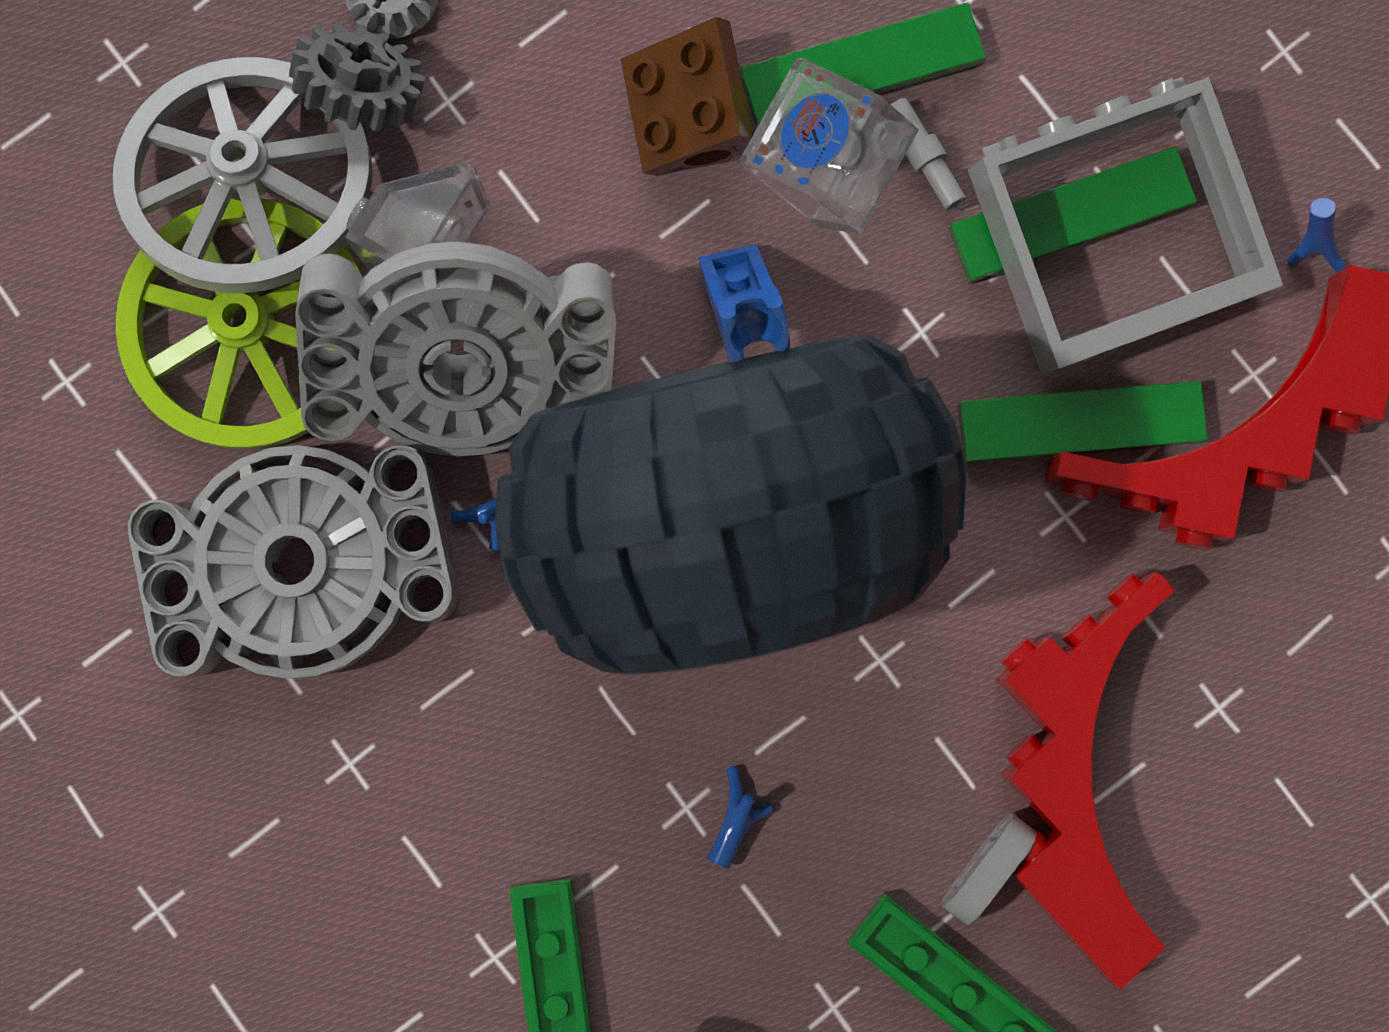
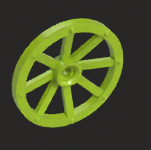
(246, 338)

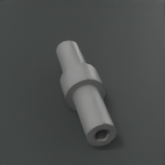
(928, 157)

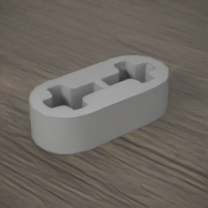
(989, 869)

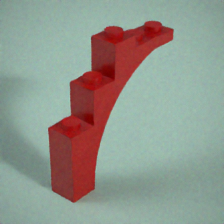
(1335, 381)
(1053, 774)

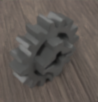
(356, 76)

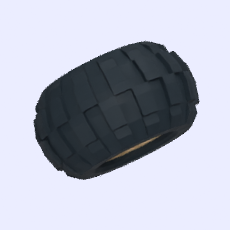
(732, 507)

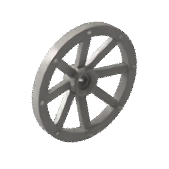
(234, 180)

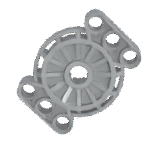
(400, 324)
(230, 550)

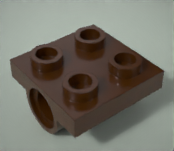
(687, 99)

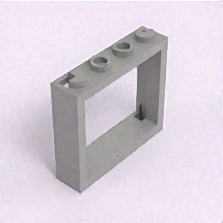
(1223, 186)

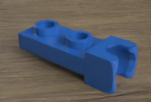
(744, 300)

